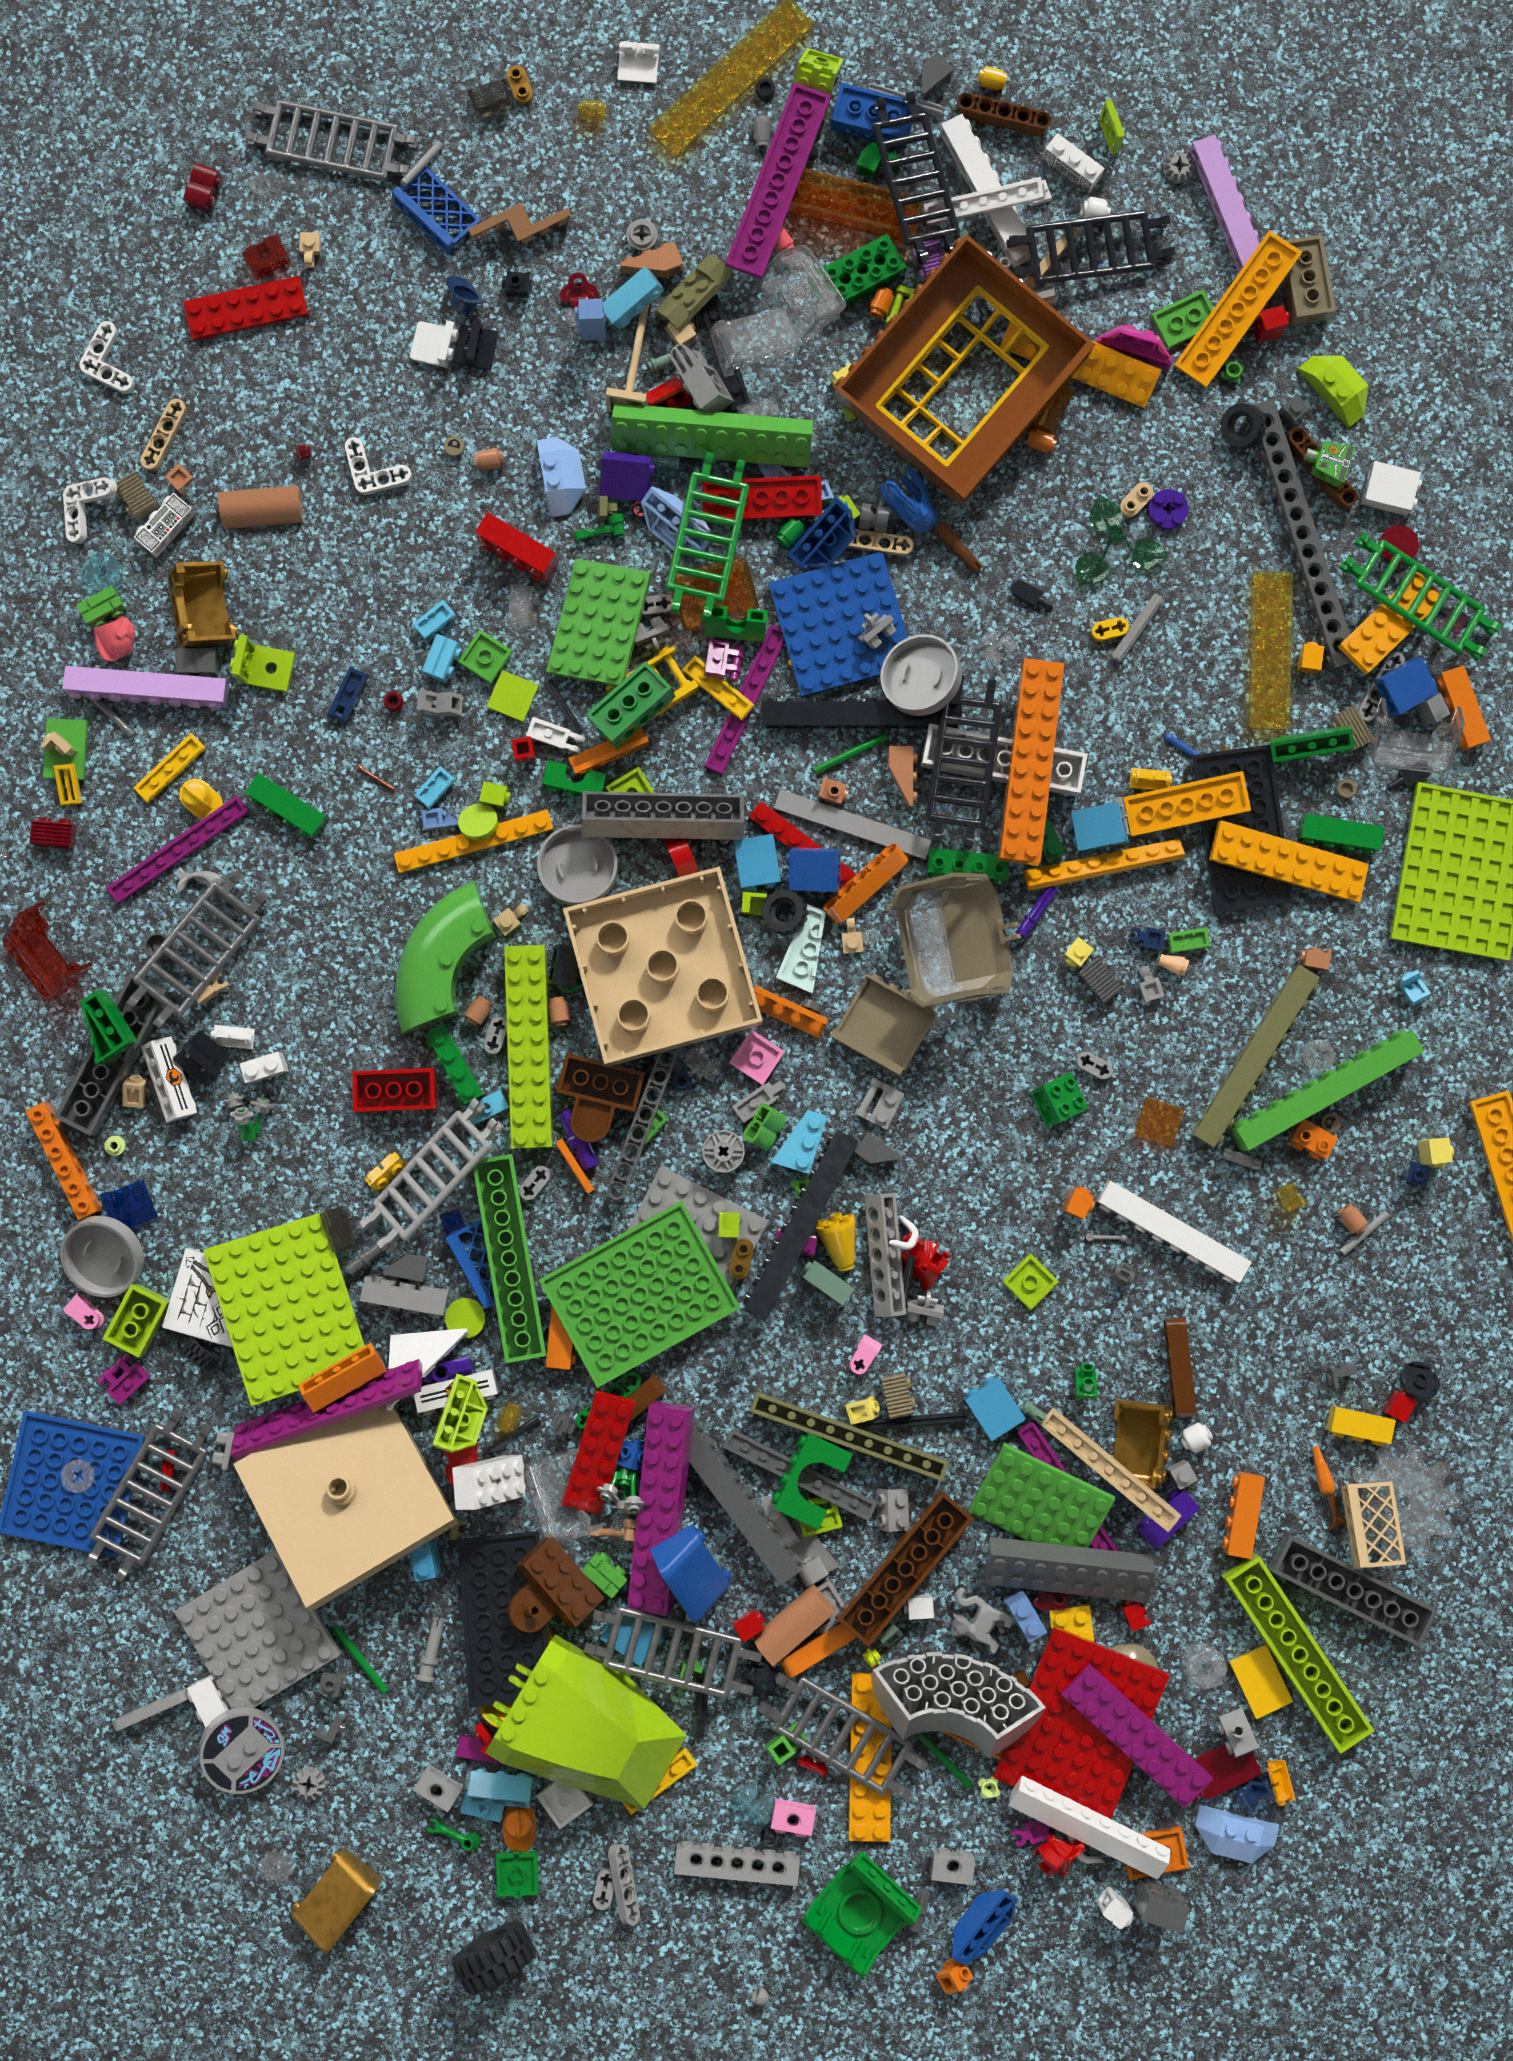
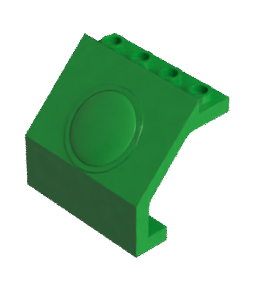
(860, 1912)

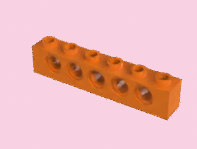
(64, 1161)

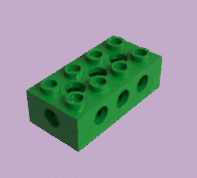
(864, 260)
(629, 693)

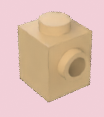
(685, 336)

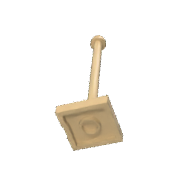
(628, 396)

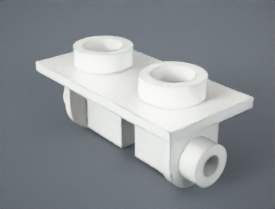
(233, 1036)

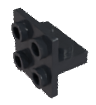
(475, 346)
(201, 1057)

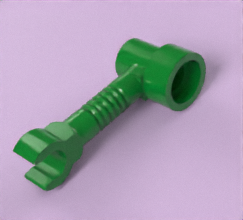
(615, 526)
(473, 1837)

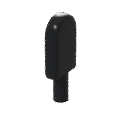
(1029, 594)
(1408, 778)

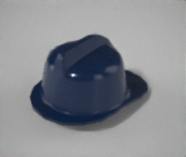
(463, 295)

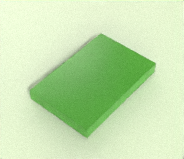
(1182, 319)
(76, 734)

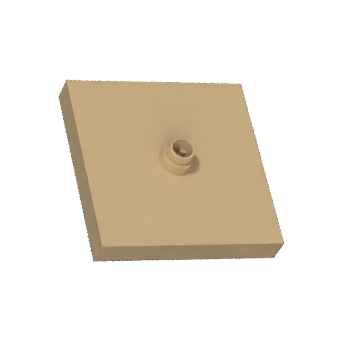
(662, 966)
(345, 1501)

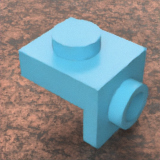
(1414, 987)

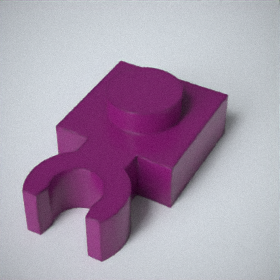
(1034, 1831)

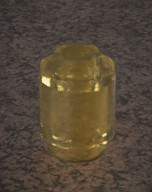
(592, 109)
(509, 1417)

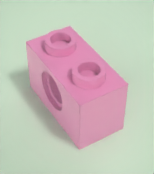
(783, 1809)

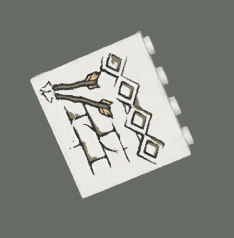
(194, 1302)

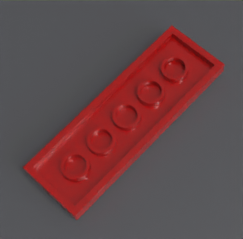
(246, 308)
(771, 498)
(598, 1451)

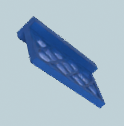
(424, 221)
(467, 1264)

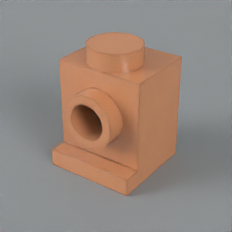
(826, 795)
(1315, 959)

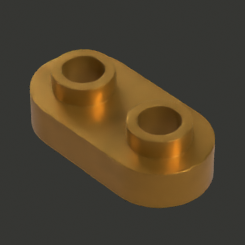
(519, 84)
(740, 1258)

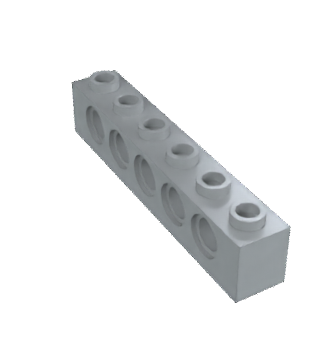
(885, 1258)
(726, 1870)

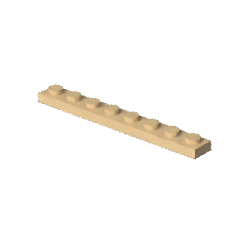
(1111, 1470)

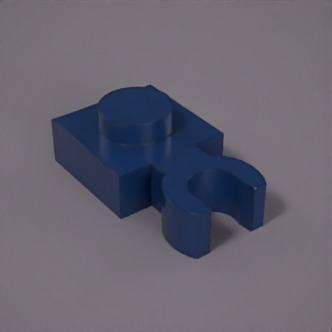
(1150, 938)

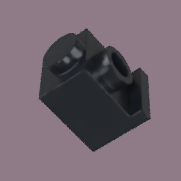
(522, 288)

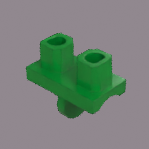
(1086, 1382)

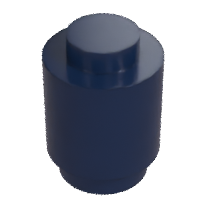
(1119, 1497)

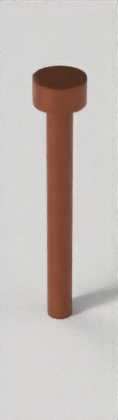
(361, 769)

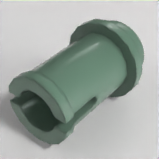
(659, 363)
(1032, 1411)

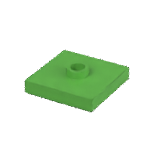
(485, 657)

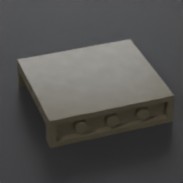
(884, 1025)

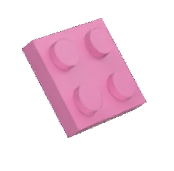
(757, 1057)

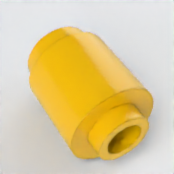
(992, 78)

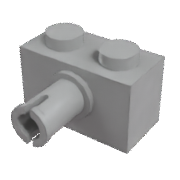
(1237, 1733)

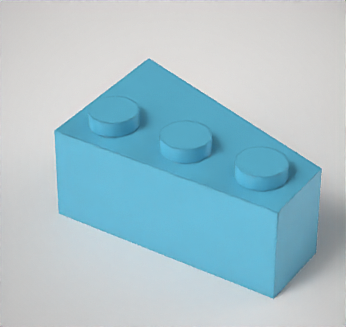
(801, 1145)

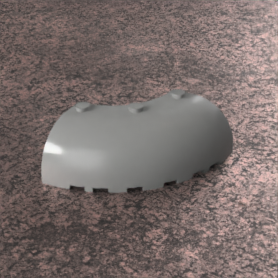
(955, 1698)

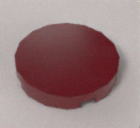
(1401, 538)

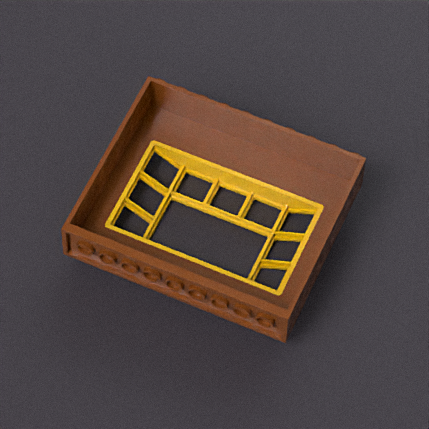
(922, 326)

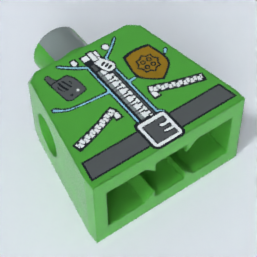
(1330, 462)

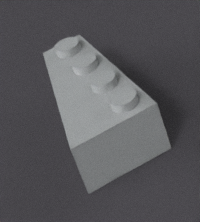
(404, 1295)

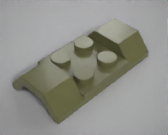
(694, 292)

